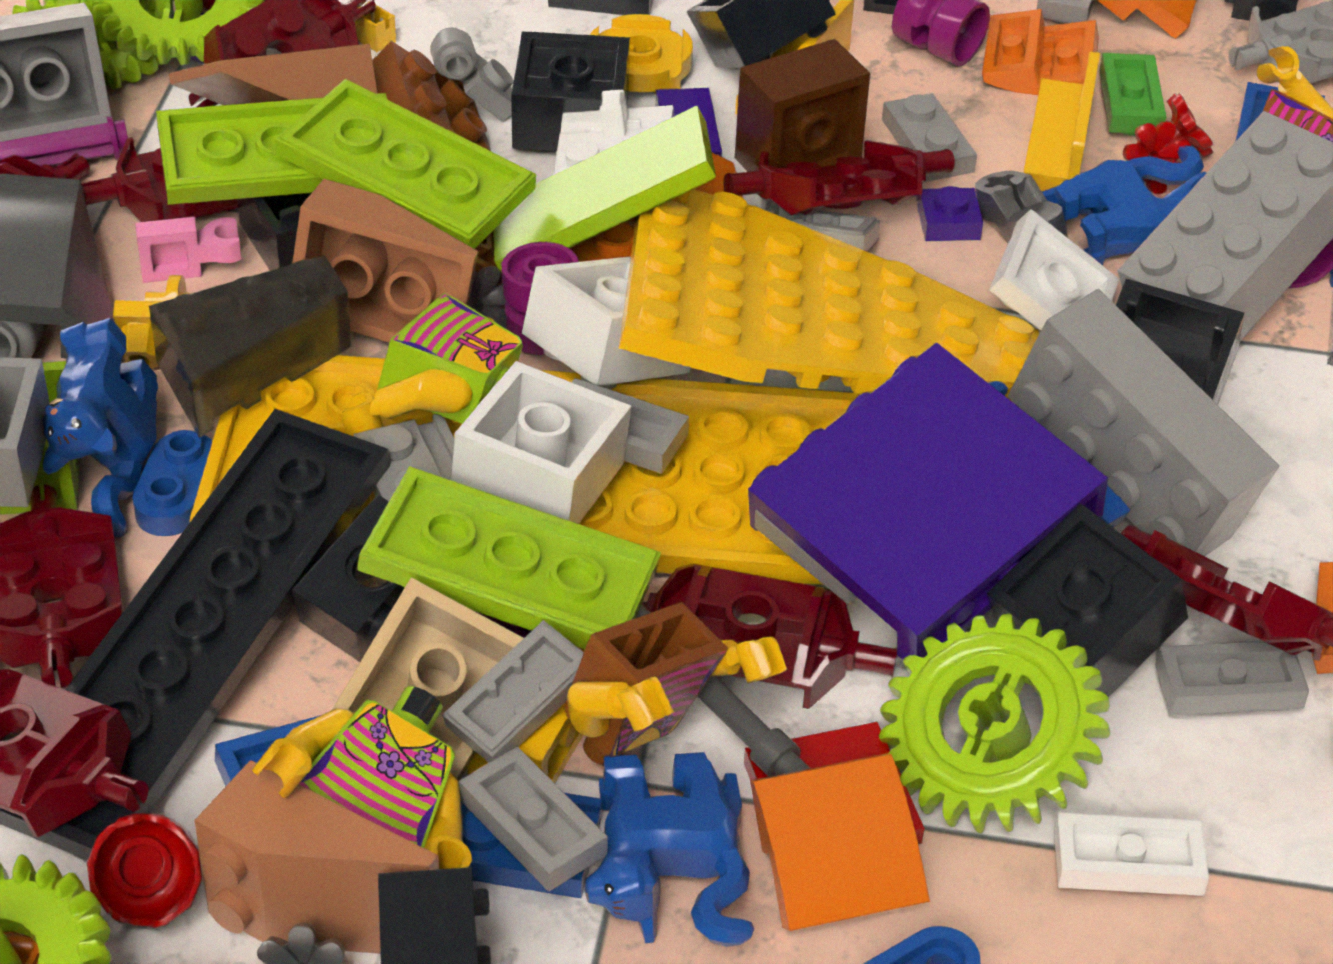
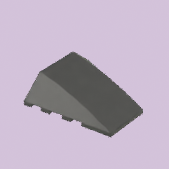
(49, 254)

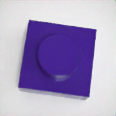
(950, 214)

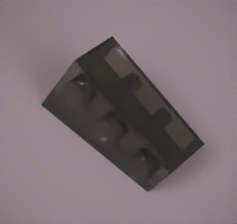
(247, 335)

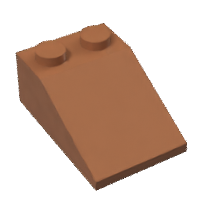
(279, 75)
(382, 256)
(297, 862)

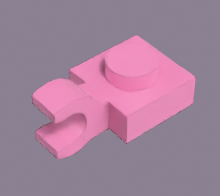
(179, 248)

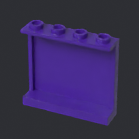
(926, 495)

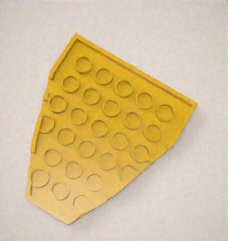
(757, 292)

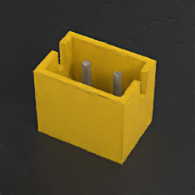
(376, 29)

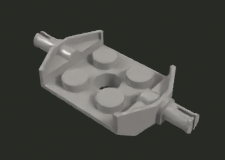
(1305, 31)

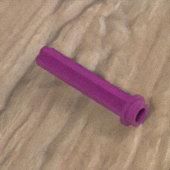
(58, 146)

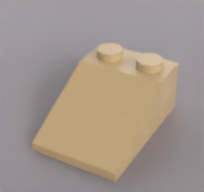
(429, 646)

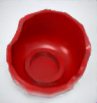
(145, 869)

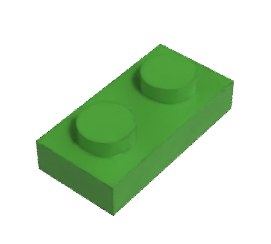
(1131, 91)

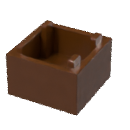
(802, 107)

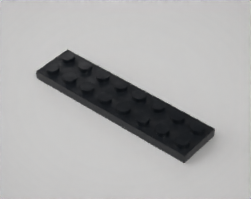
(217, 602)

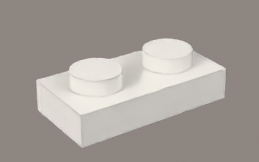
(1130, 854)

